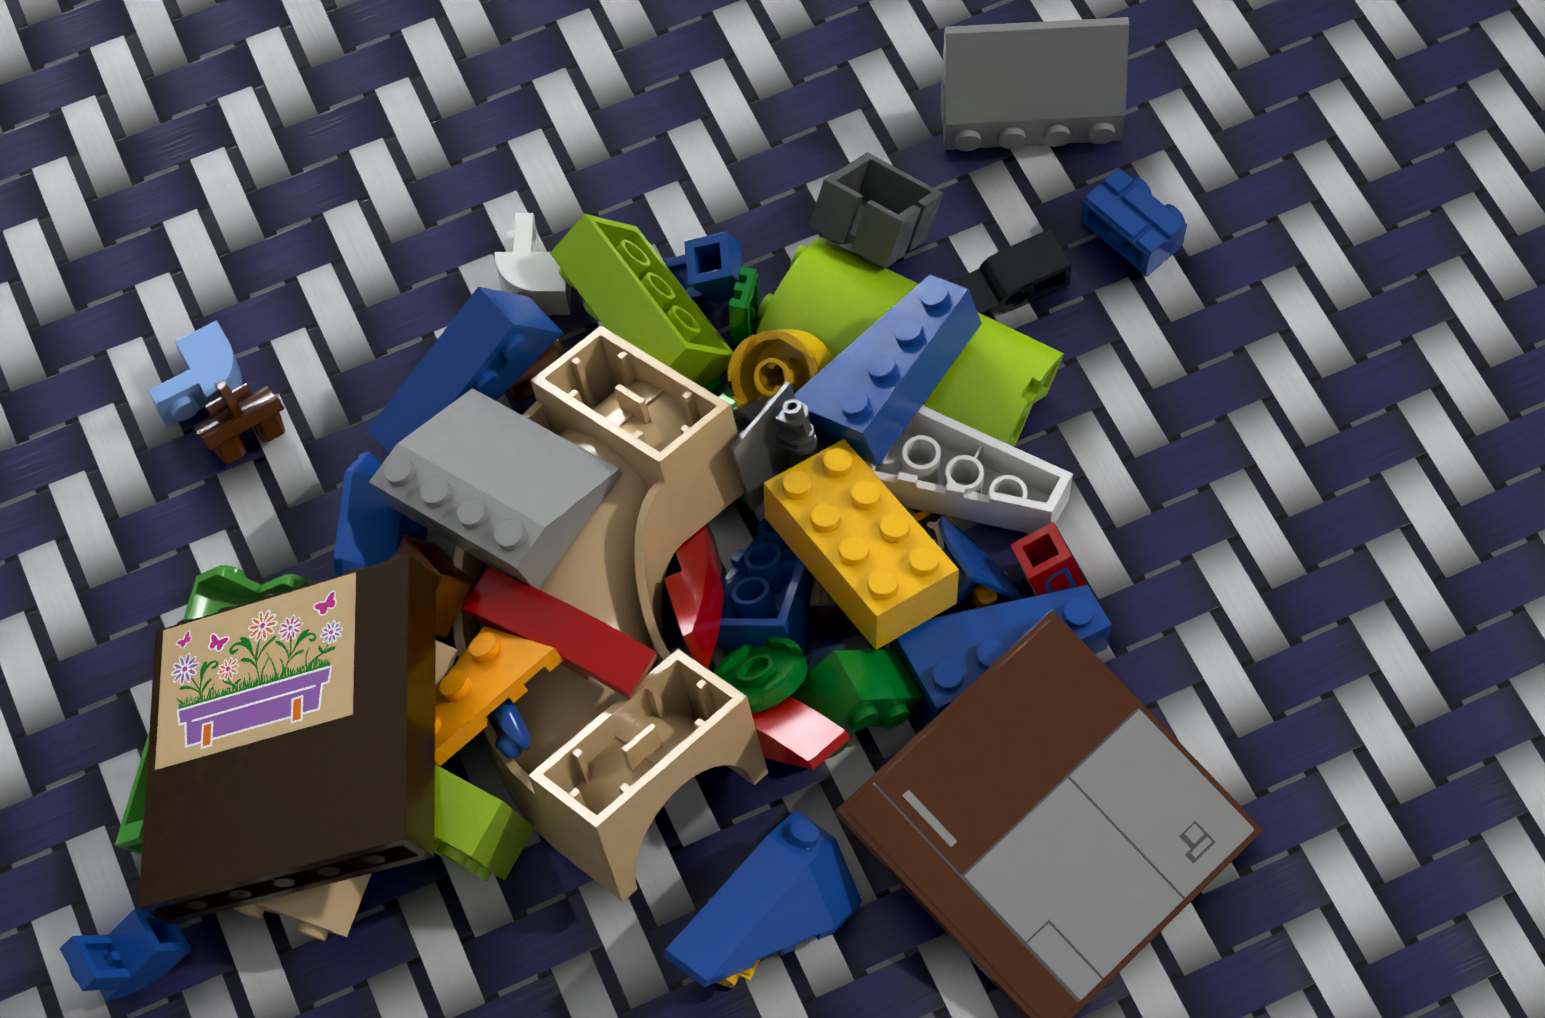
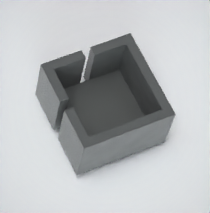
(875, 210)

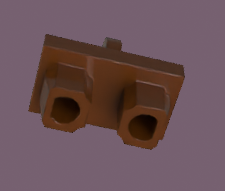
(235, 413)

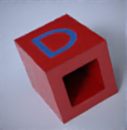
(1047, 561)

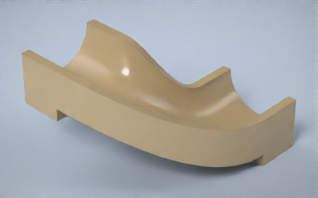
(595, 757)

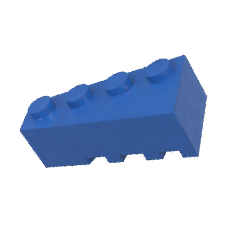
(481, 349)
(891, 369)
(959, 647)

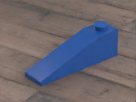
(765, 594)

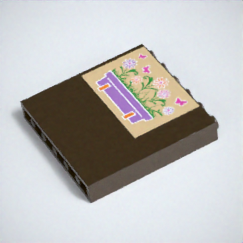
(291, 742)

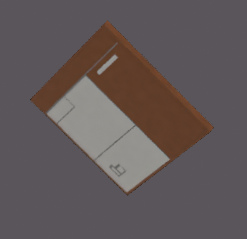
(1049, 822)

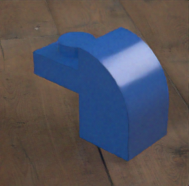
(709, 267)
(127, 957)

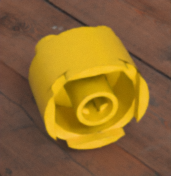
(758, 361)

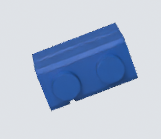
(1134, 221)

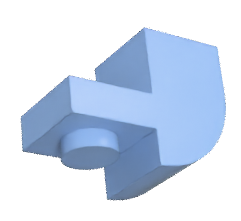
(207, 361)

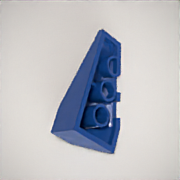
(776, 898)

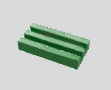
(744, 306)

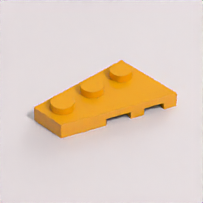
(481, 680)

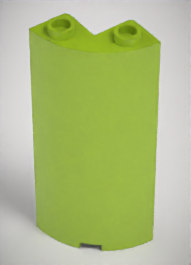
(843, 295)

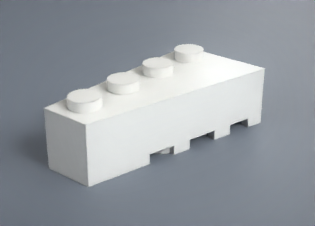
(972, 476)

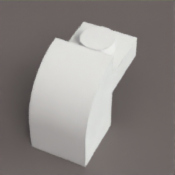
(531, 271)

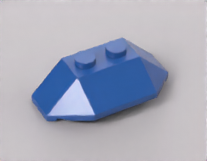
(366, 524)

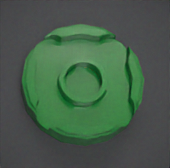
(765, 672)

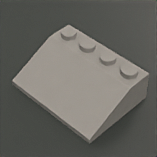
(1034, 83)
(496, 485)

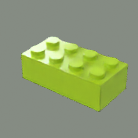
(640, 297)

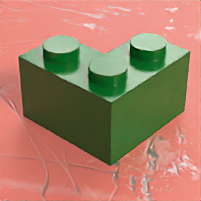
(860, 690)

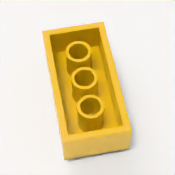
(860, 543)

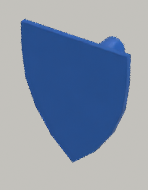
(973, 564)

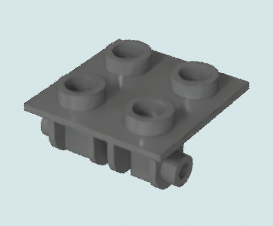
(773, 443)

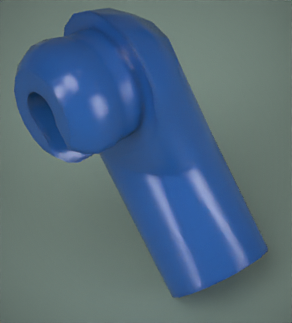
(515, 735)

